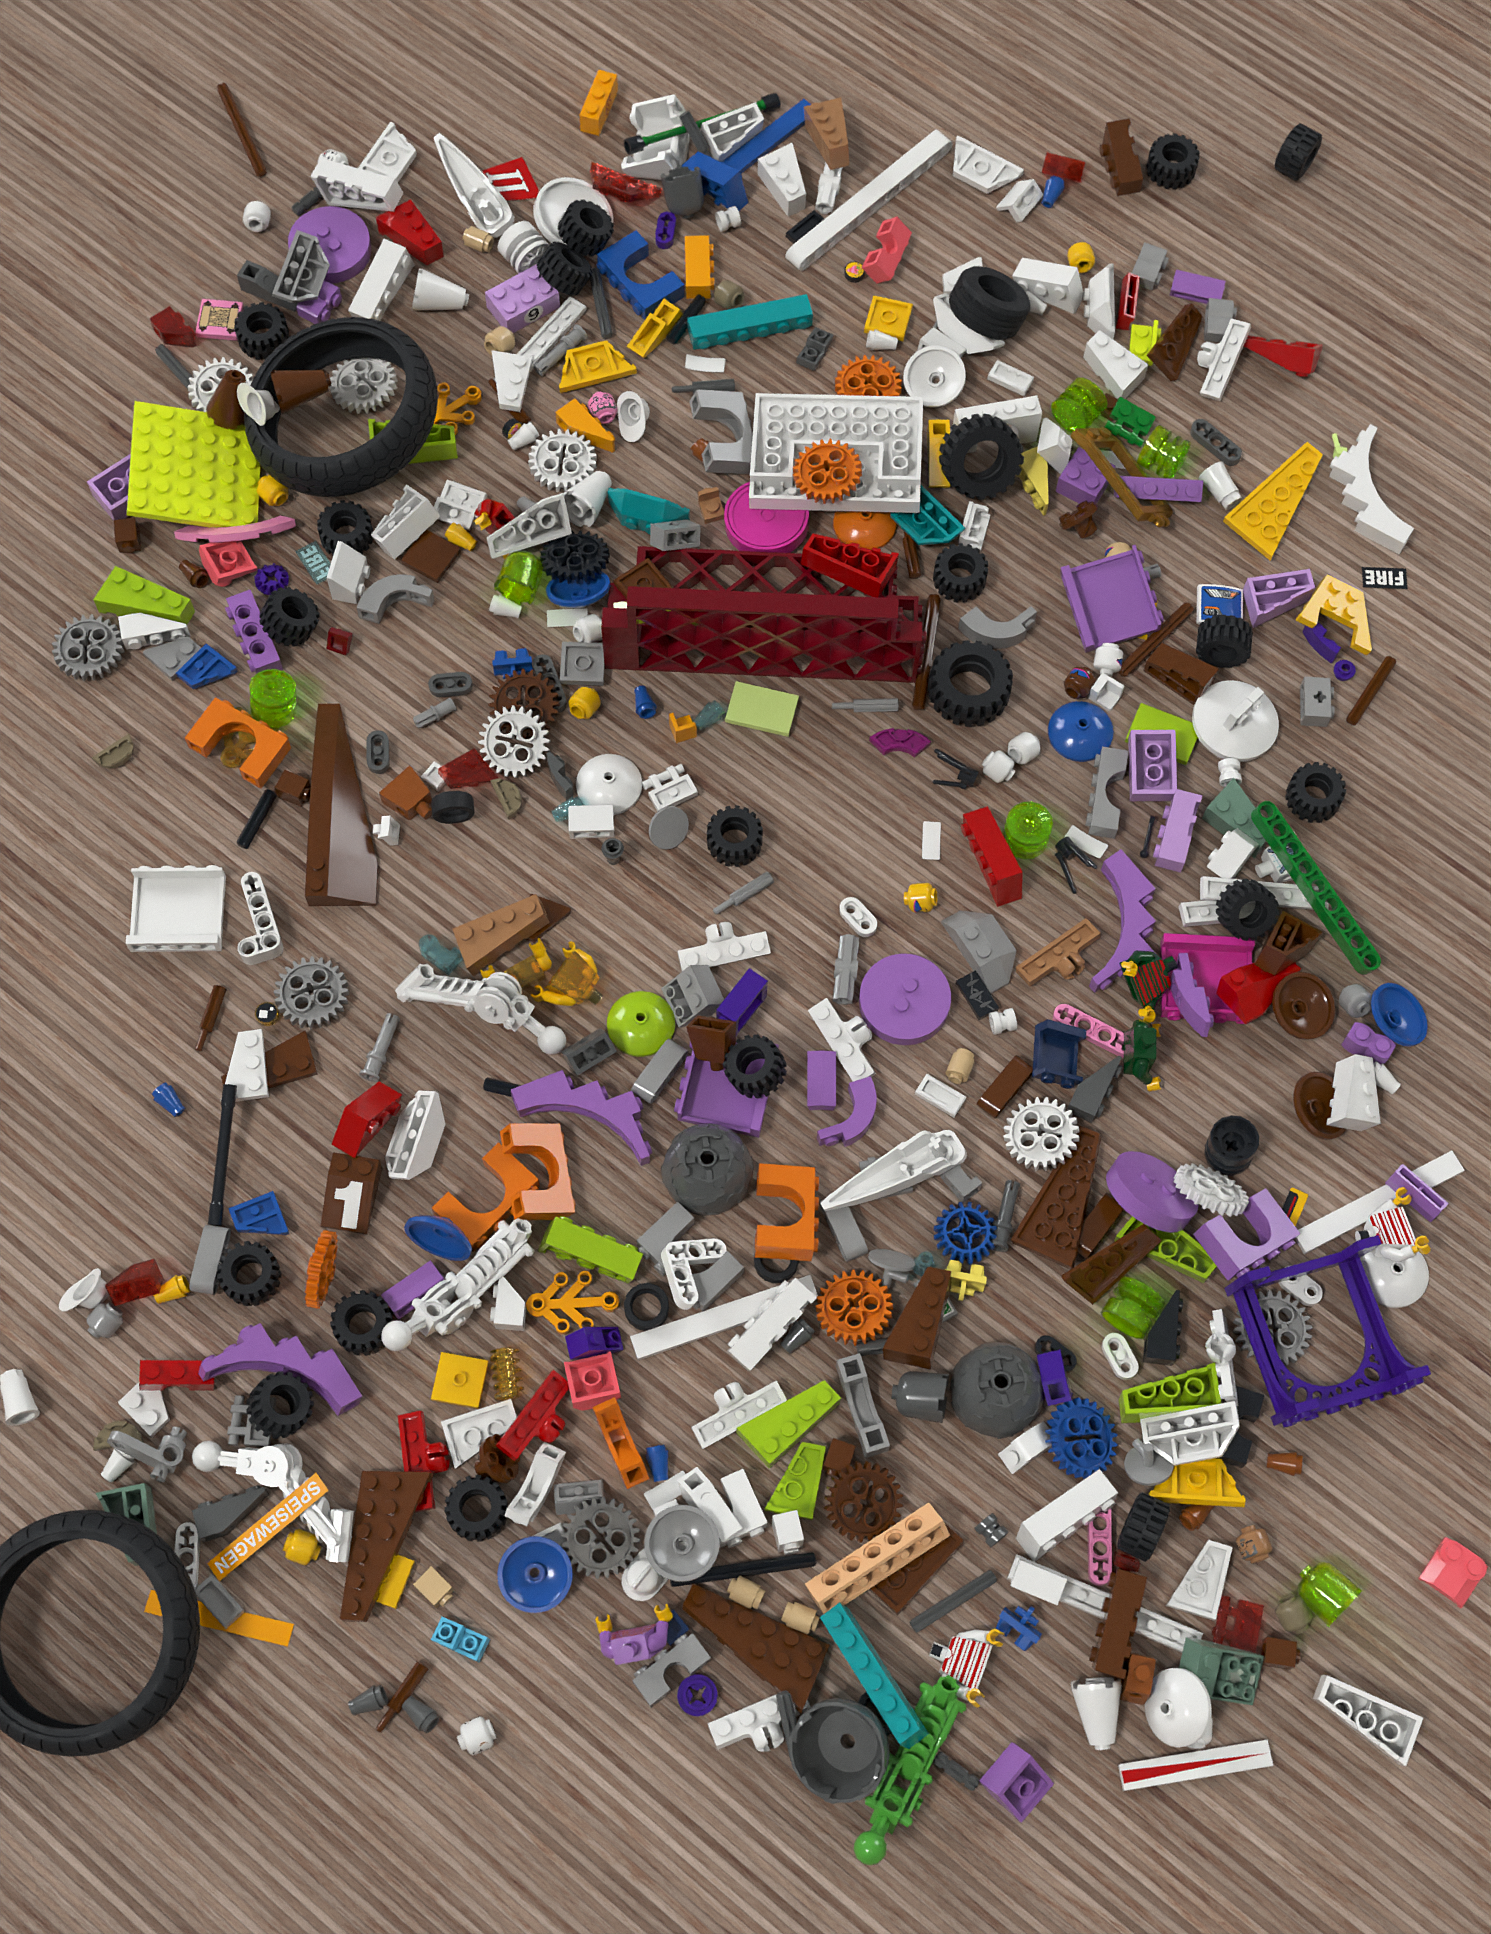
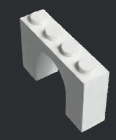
(1021, 413)
(743, 1505)

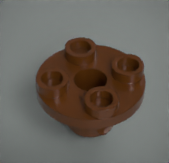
(1081, 519)
(494, 1462)

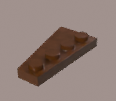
(1174, 344)
(288, 1061)
(1108, 1266)
(904, 1584)

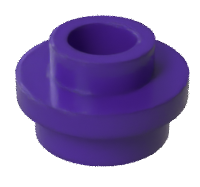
(1343, 675)

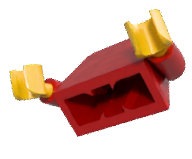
(492, 516)

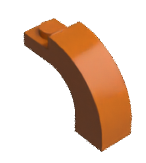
(620, 1443)

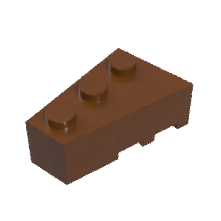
(1120, 158)
(1180, 672)

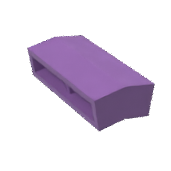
(1196, 287)
(821, 1080)
(1423, 1199)
(415, 1285)

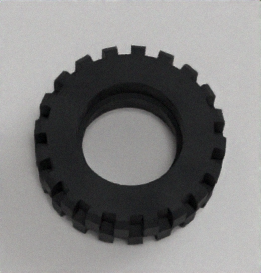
(999, 474)
(975, 659)

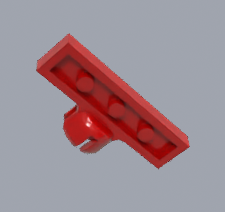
(536, 1418)
(419, 1454)

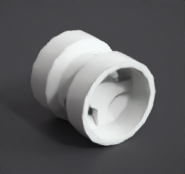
(728, 218)
(1229, 770)
(1003, 1021)

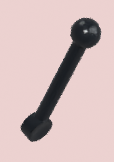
(1144, 853)

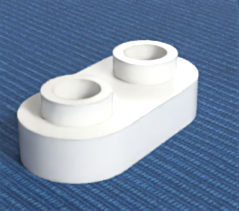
(859, 917)
(1299, 1288)
(1119, 1357)

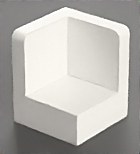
(1106, 692)

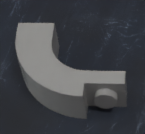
(391, 590)
(998, 634)

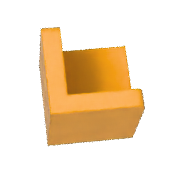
(682, 728)

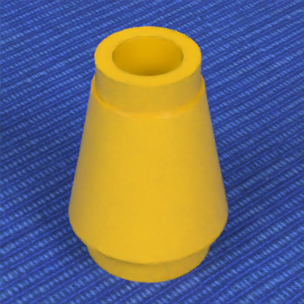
(460, 536)
(173, 1289)

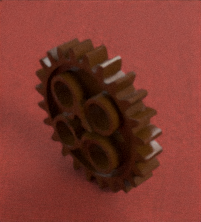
(543, 703)
(843, 1494)

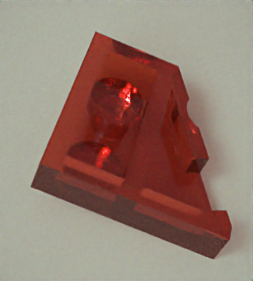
(466, 771)

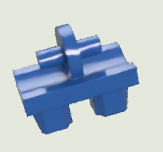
(504, 665)
(1010, 1620)

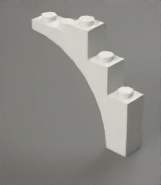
(1374, 517)

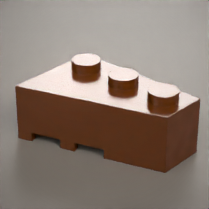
(1286, 943)

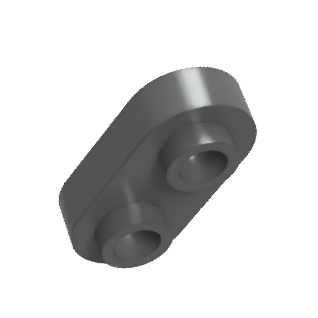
(450, 684)
(378, 753)

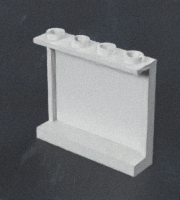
(177, 909)

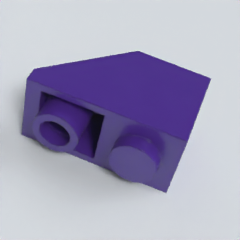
(593, 1342)
(1054, 1377)

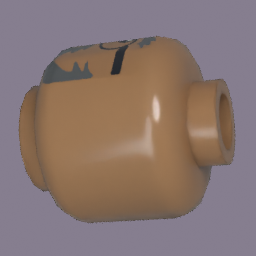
(1254, 1544)

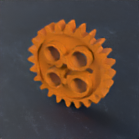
(869, 383)
(827, 471)
(321, 1269)
(869, 1320)

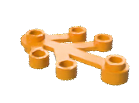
(445, 413)
(568, 1302)

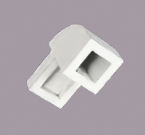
(1026, 1448)

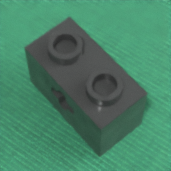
(588, 1051)

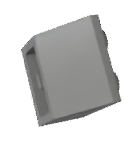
(693, 994)

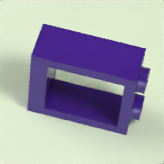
(743, 999)

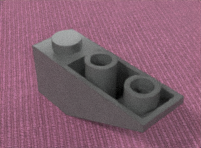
(261, 283)
(1090, 1092)
(220, 1518)

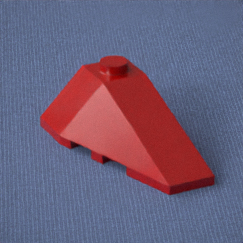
(1250, 990)

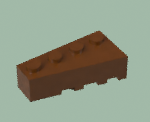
(918, 1328)

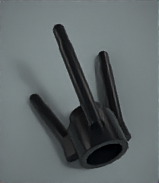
(966, 775)
(1068, 849)

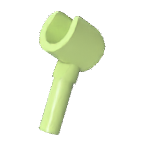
(1337, 449)

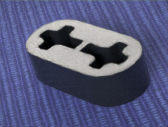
(1055, 1345)

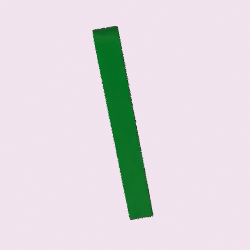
(1316, 899)

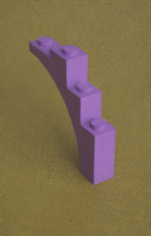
(1133, 894)
(590, 1100)
(257, 1352)

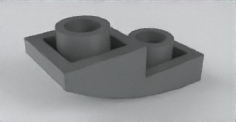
(815, 348)
(557, 773)

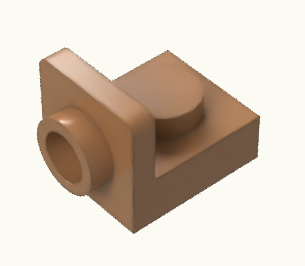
(710, 505)

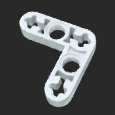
(682, 1262)

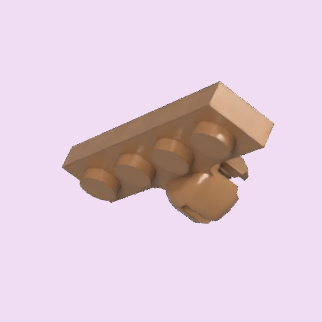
(1060, 954)

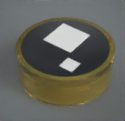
(266, 1014)

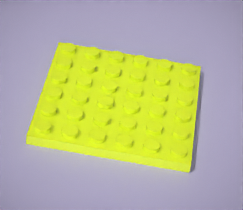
(190, 469)

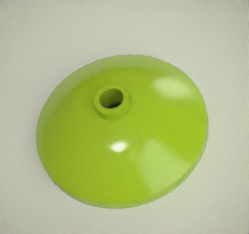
(645, 1036)

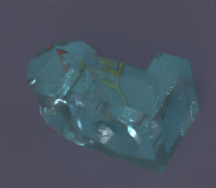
(439, 955)

